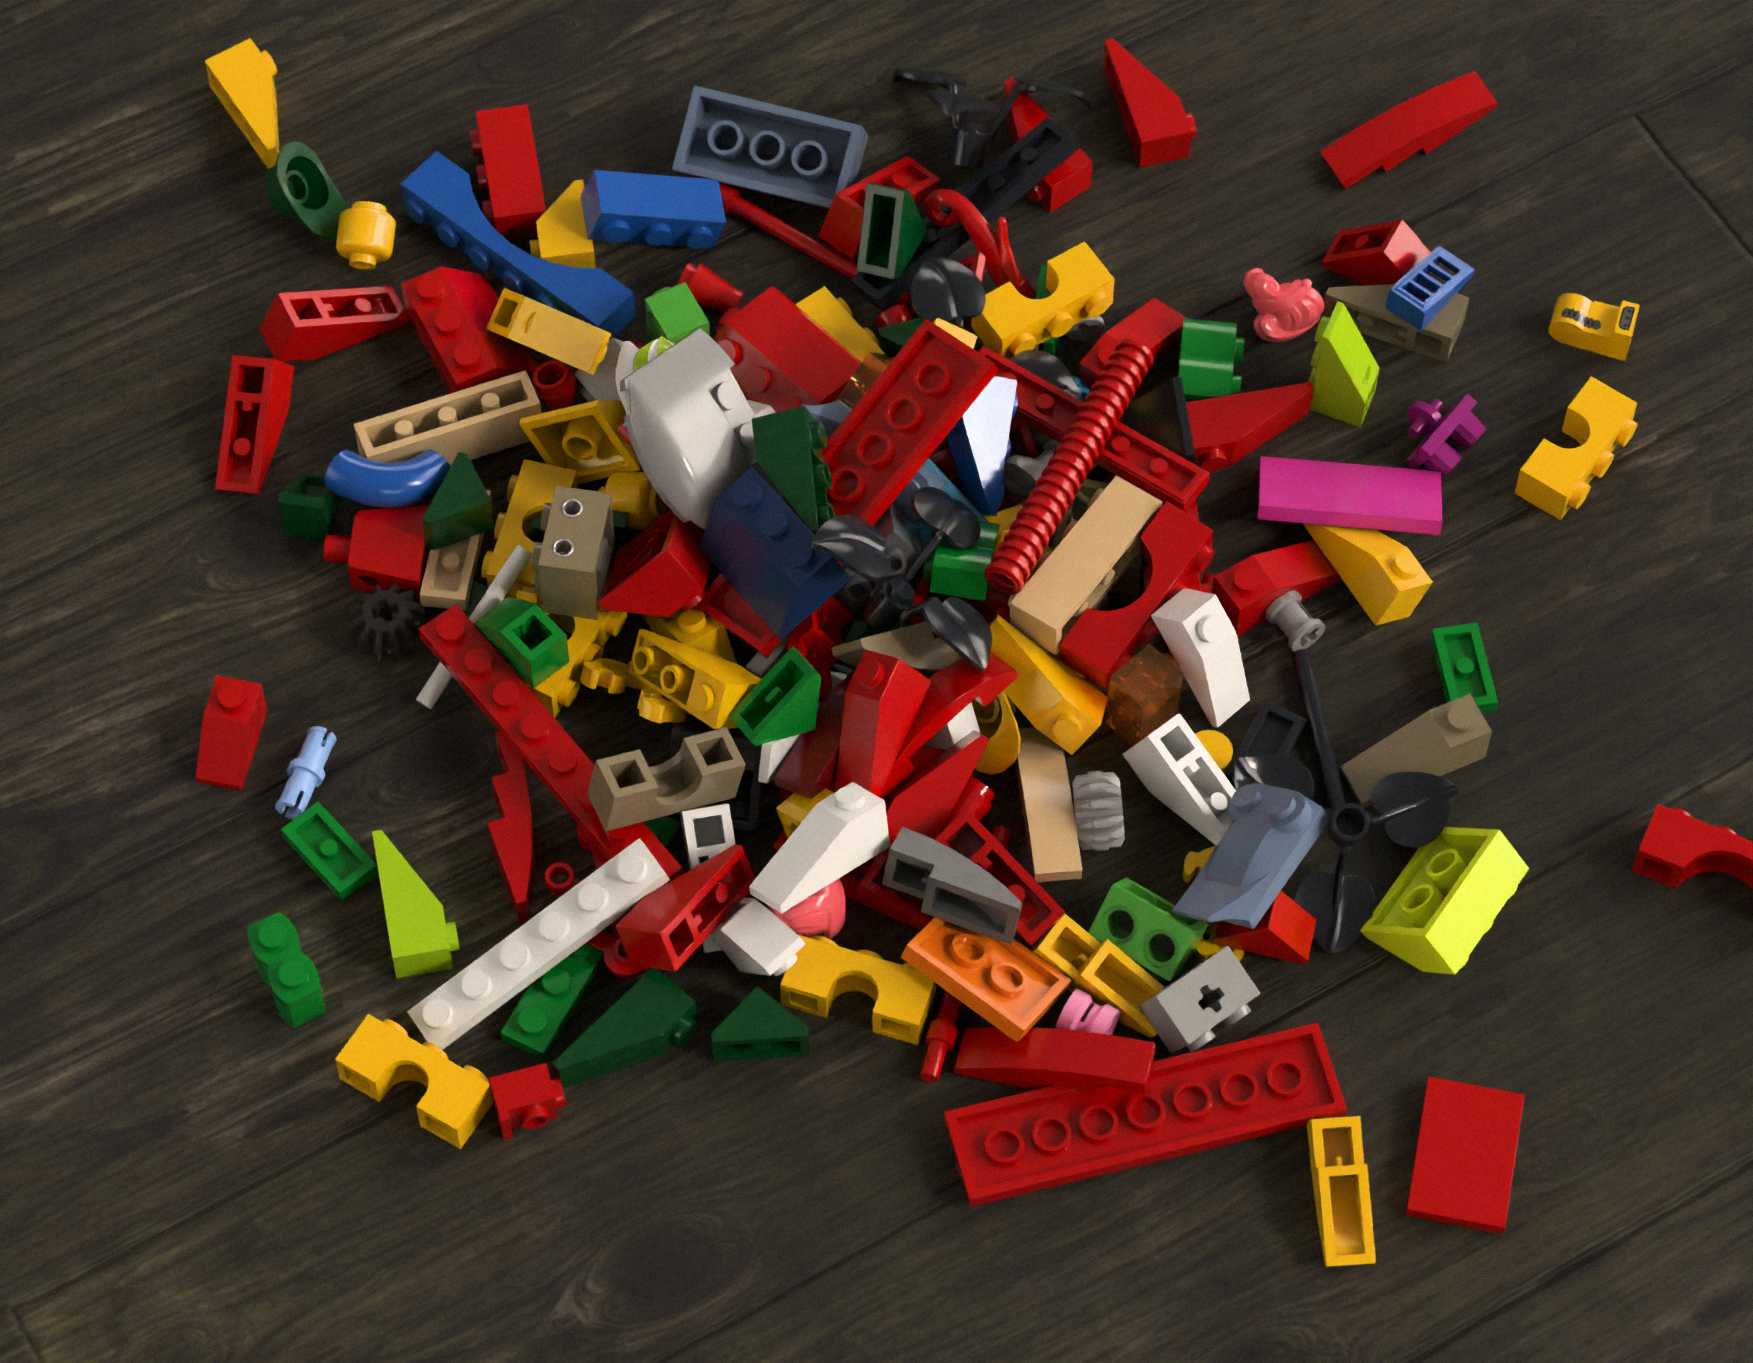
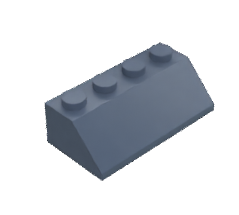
(769, 147)

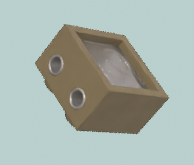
(574, 552)

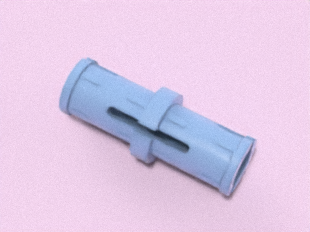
(306, 772)

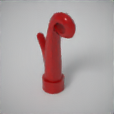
(996, 247)

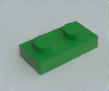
(1464, 665)
(329, 851)

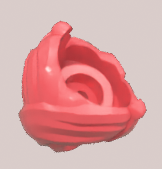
(1284, 308)
(818, 914)

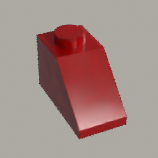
(1375, 253)
(230, 732)

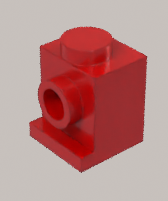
(526, 1098)

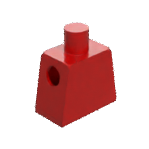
(383, 549)

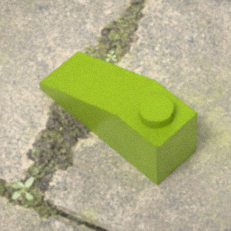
(414, 916)

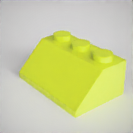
(1447, 899)

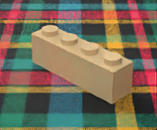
(465, 421)
(1083, 564)

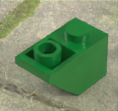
(525, 639)

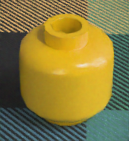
(365, 235)
(635, 494)

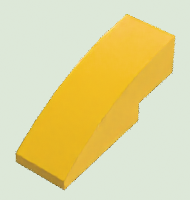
(1099, 971)
(1341, 1191)

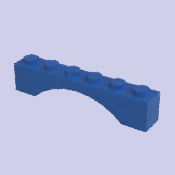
(444, 200)

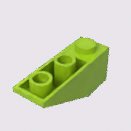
(1343, 369)

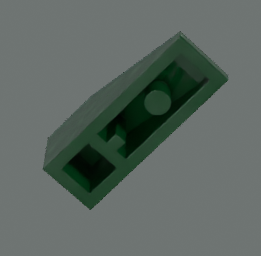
(633, 1030)

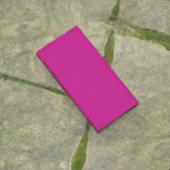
(1350, 495)

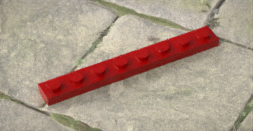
(531, 730)

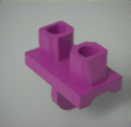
(1457, 422)

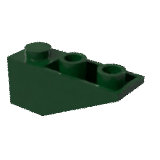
(791, 454)

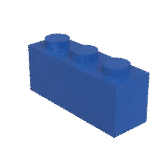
(653, 209)

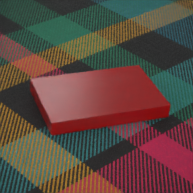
(1465, 1155)

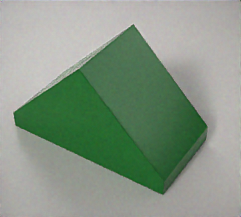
(781, 702)

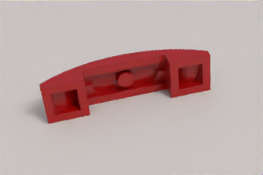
(946, 696)

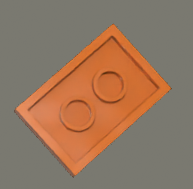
(991, 977)

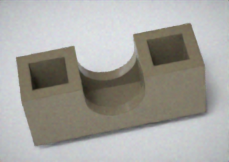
(700, 774)

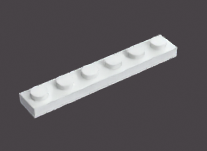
(538, 945)

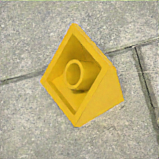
(583, 439)

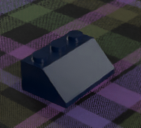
(768, 554)

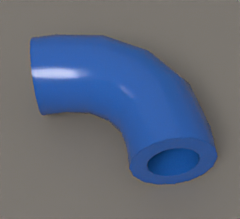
(386, 483)

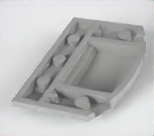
(691, 426)

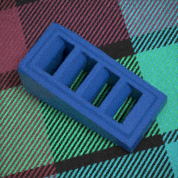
(1412, 309)

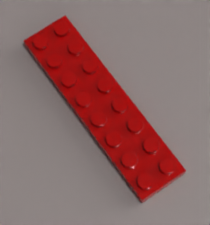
(879, 449)
(1187, 1108)

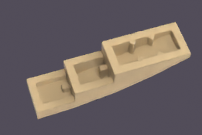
(1047, 808)

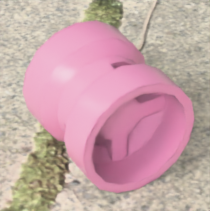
(1084, 1015)

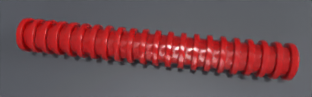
(1068, 467)

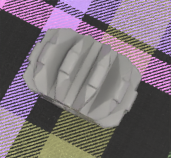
(1098, 811)

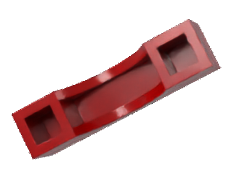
(1106, 640)
(1683, 846)

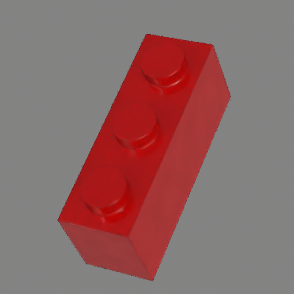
(509, 171)

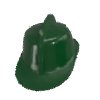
(304, 190)

